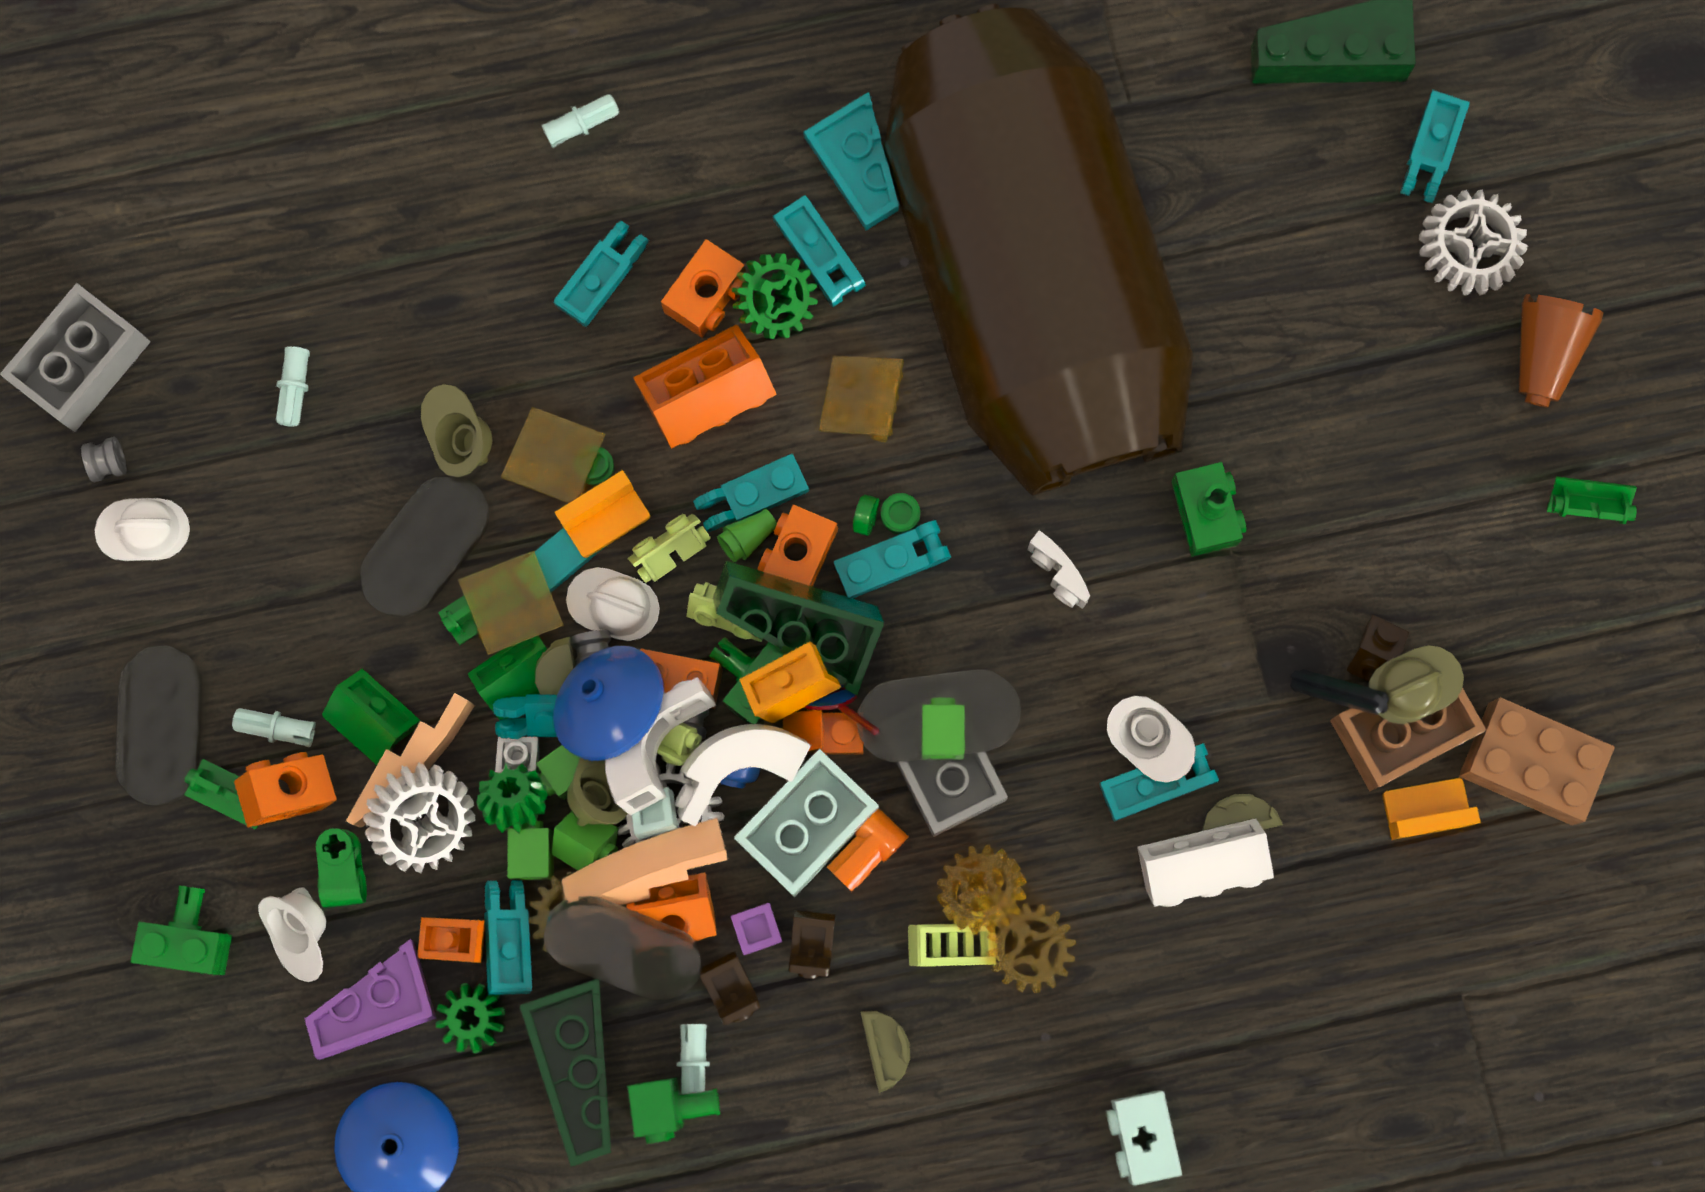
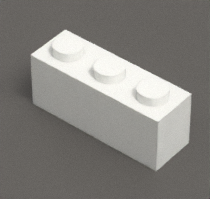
(1205, 863)

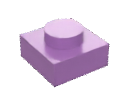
(756, 929)

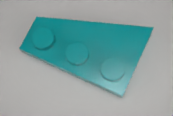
(854, 157)

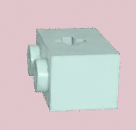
(1161, 1156)

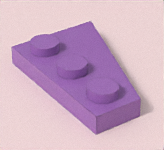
(376, 1006)

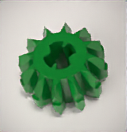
(512, 798)
(458, 1025)

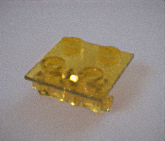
(862, 396)
(553, 456)
(510, 602)

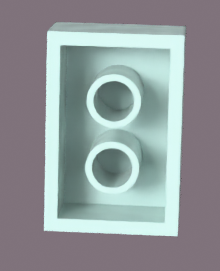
(806, 822)

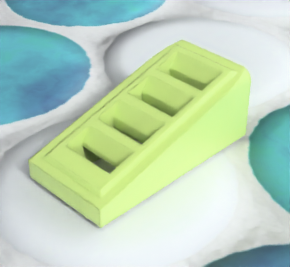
(917, 946)

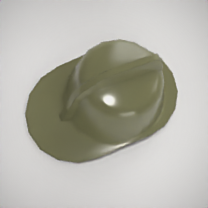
(455, 431)
(1418, 683)
(591, 795)

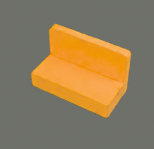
(603, 514)
(788, 684)
(1428, 808)

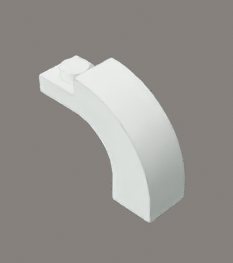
(732, 750)
(634, 773)

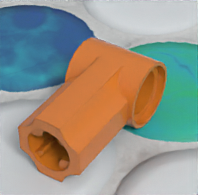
(873, 843)

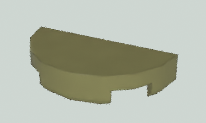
(554, 667)
(1239, 809)
(887, 1048)

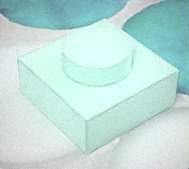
(656, 818)

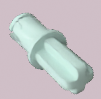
(580, 120)
(292, 386)
(274, 727)
(693, 1057)

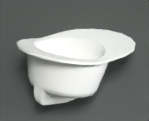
(142, 529)
(613, 603)
(1151, 738)
(294, 929)

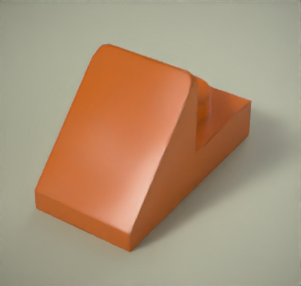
(825, 731)
(451, 939)

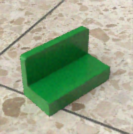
(509, 672)
(369, 715)

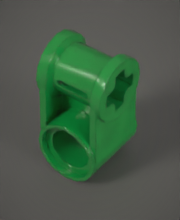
(342, 873)

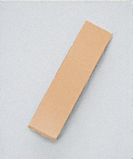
(424, 747)
(648, 864)

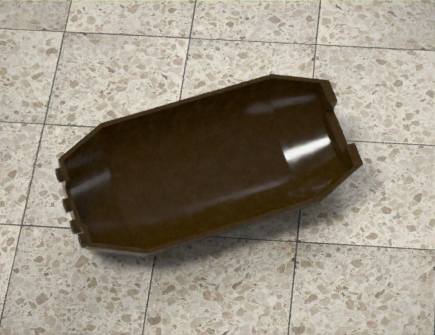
(1036, 249)

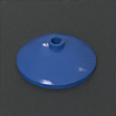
(608, 703)
(418, 1124)

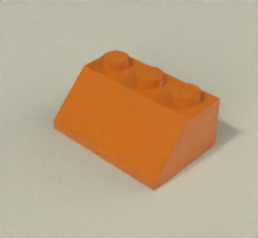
(705, 386)

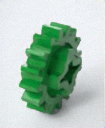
(784, 284)

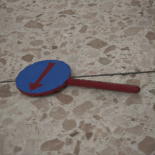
(840, 700)

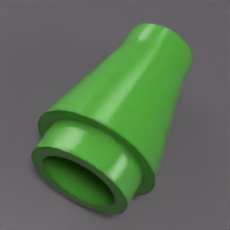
(745, 536)

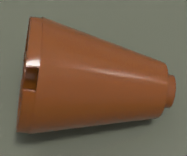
(1552, 345)

